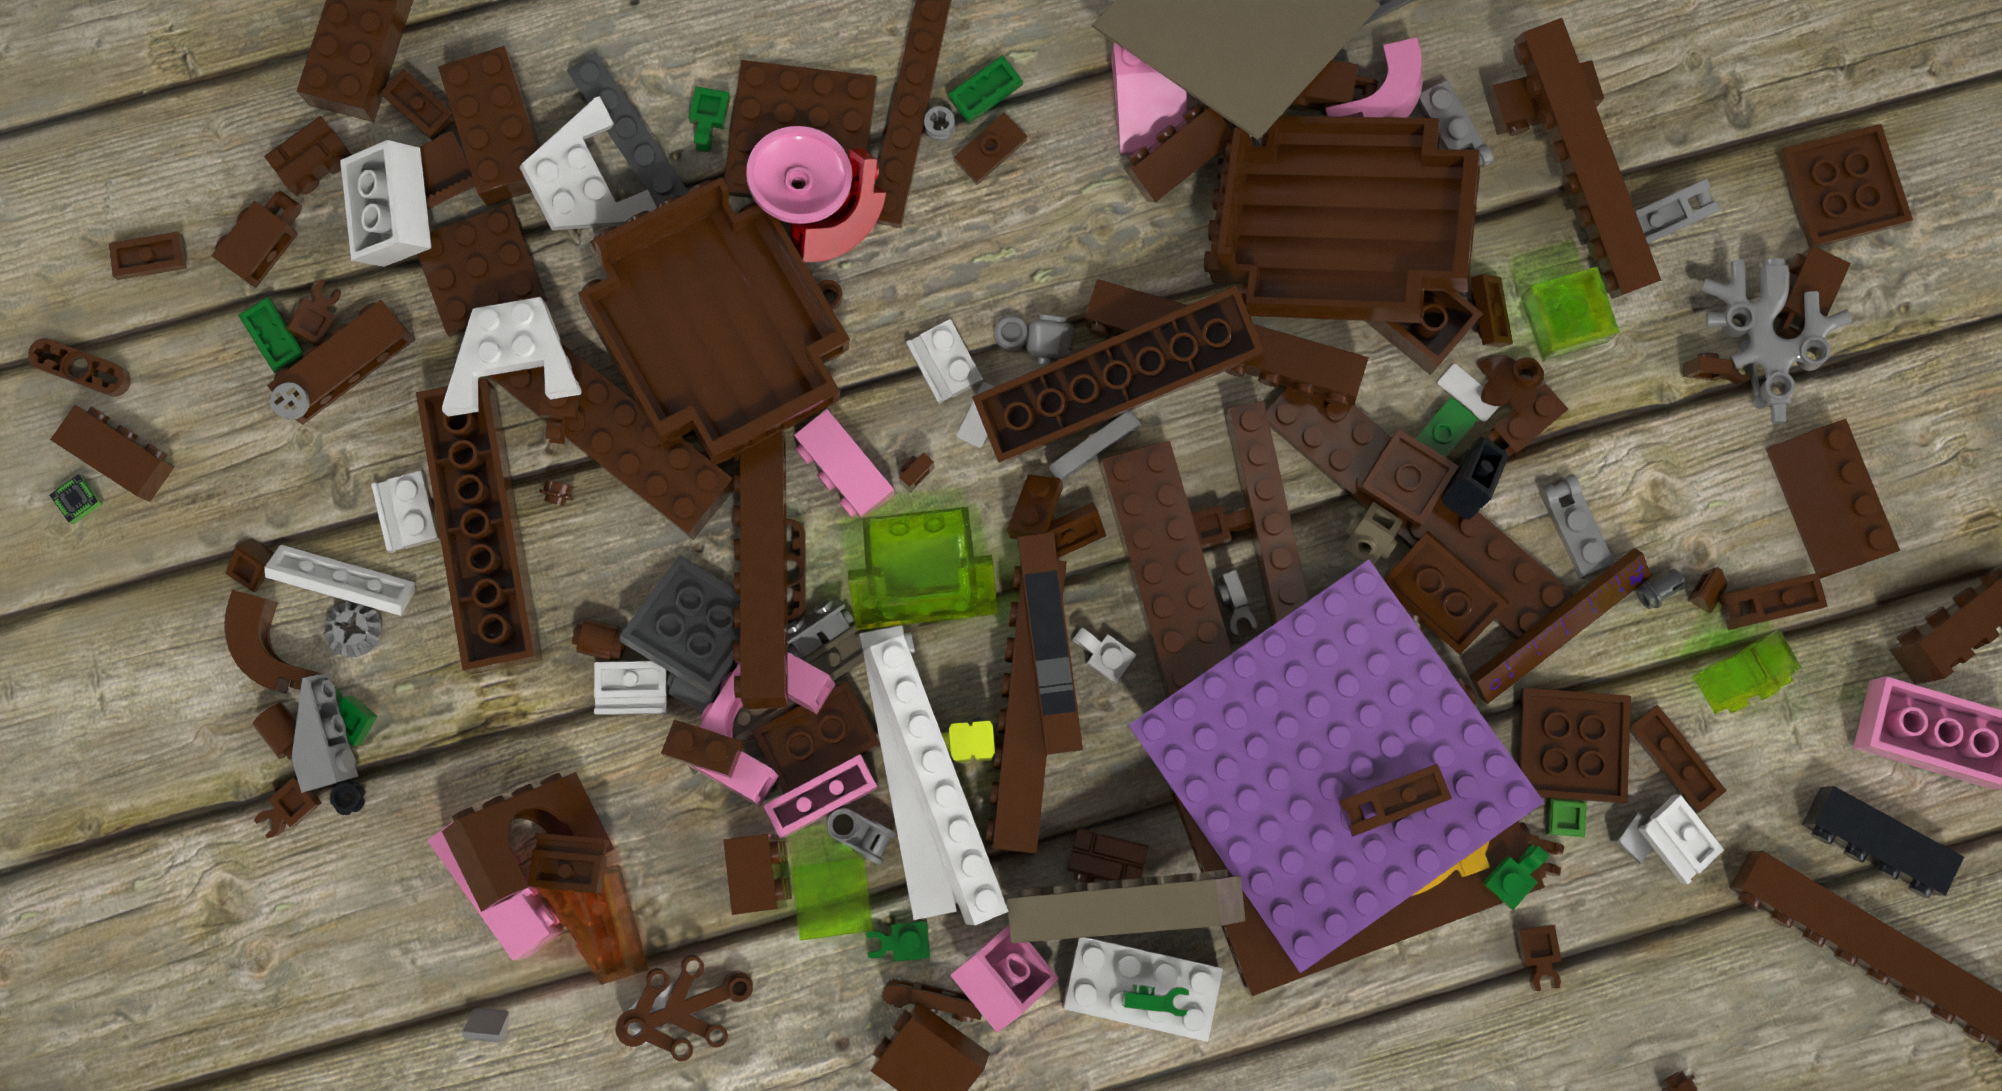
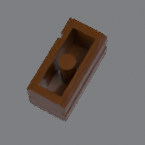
(308, 156)
(1105, 857)

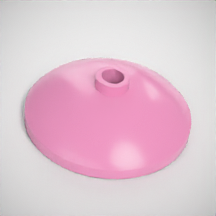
(800, 157)

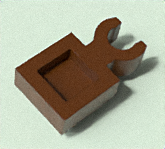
(310, 318)
(289, 807)
(1539, 949)

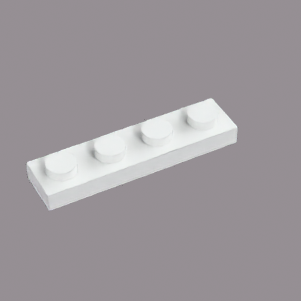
(340, 579)

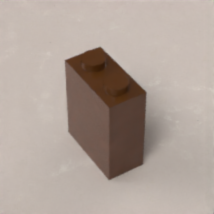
(928, 1054)

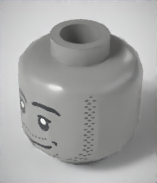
(1050, 338)

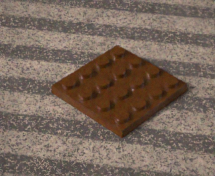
(788, 96)

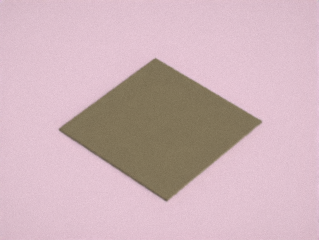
(1237, 54)

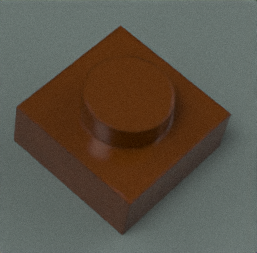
(915, 471)

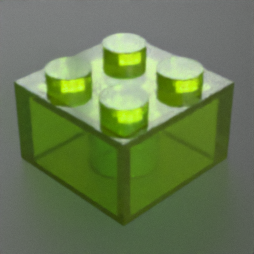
(1570, 314)
(833, 898)

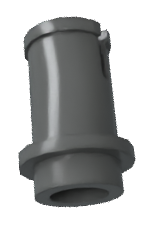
(1653, 594)

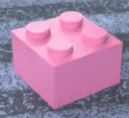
(1004, 979)

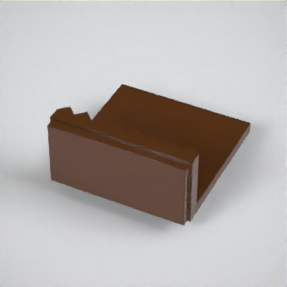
(444, 170)

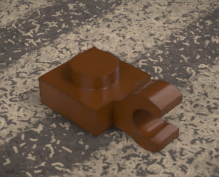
(1710, 367)
(558, 412)
(1214, 526)

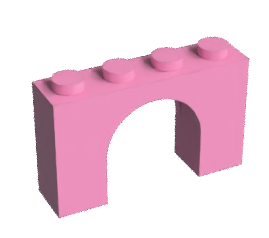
(752, 778)

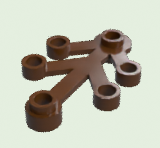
(678, 1009)

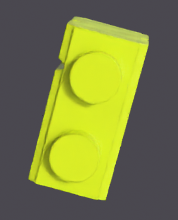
(970, 742)

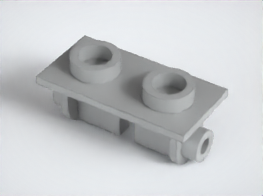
(826, 618)

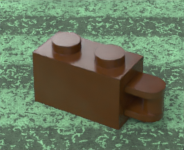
(1334, 87)
(258, 238)
(1810, 272)

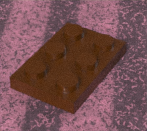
(1445, 592)
(809, 744)

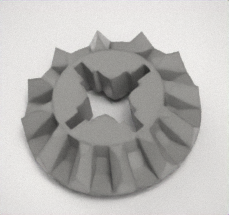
(359, 643)

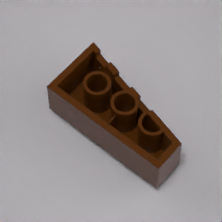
(1950, 633)

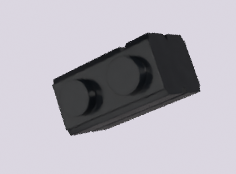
(1475, 478)

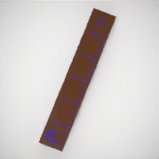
(1561, 625)

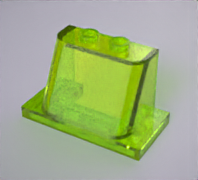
(921, 571)

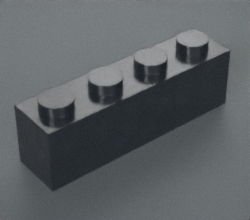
(1882, 841)

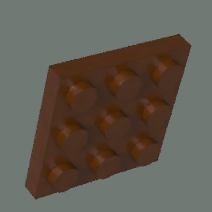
(1845, 186)
(479, 266)
(1575, 744)

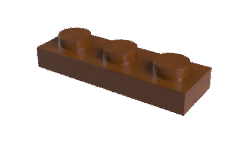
(1676, 759)

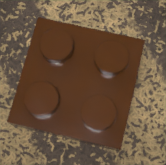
(1409, 477)

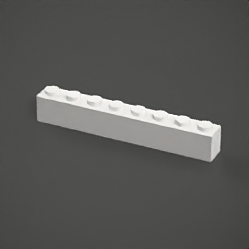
(935, 781)
(923, 868)

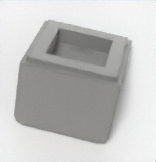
(1631, 839)
(486, 1025)

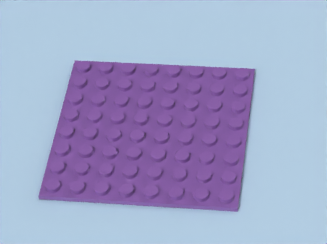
(1313, 716)

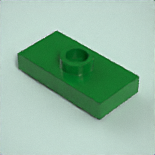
(985, 89)
(267, 330)
(1447, 427)

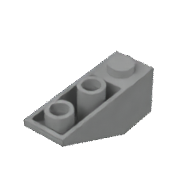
(320, 741)

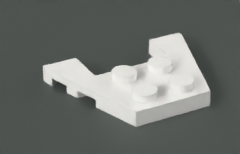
(569, 181)
(508, 340)

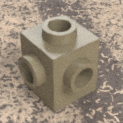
(1372, 534)

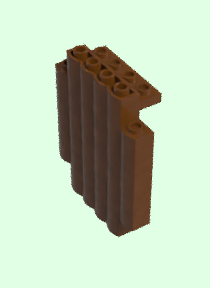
(1343, 218)
(713, 321)

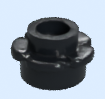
(338, 794)

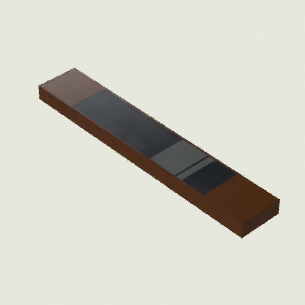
(1050, 643)

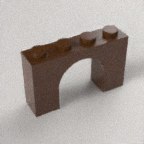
(482, 842)

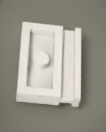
(944, 361)
(405, 511)
(630, 688)
(1680, 839)

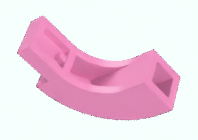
(1400, 90)

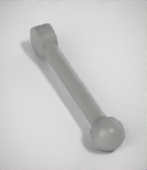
(1757, 401)

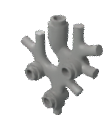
(1766, 348)

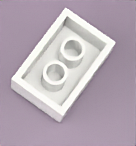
(385, 203)

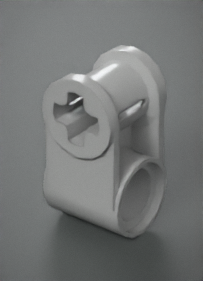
(863, 835)

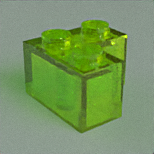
(1752, 671)

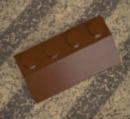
(1832, 499)

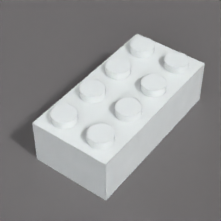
(1106, 969)

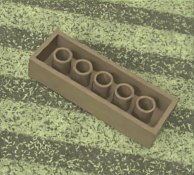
(1126, 906)

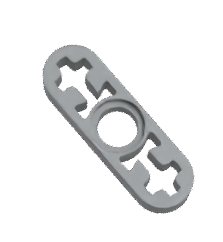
(1095, 446)

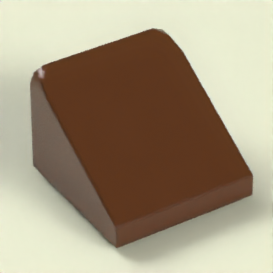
(249, 564)
(1708, 589)

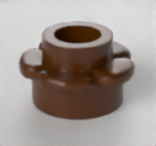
(557, 492)
(1680, 1082)

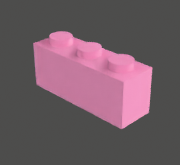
(843, 466)
(821, 796)

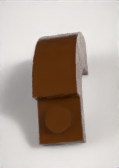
(249, 642)

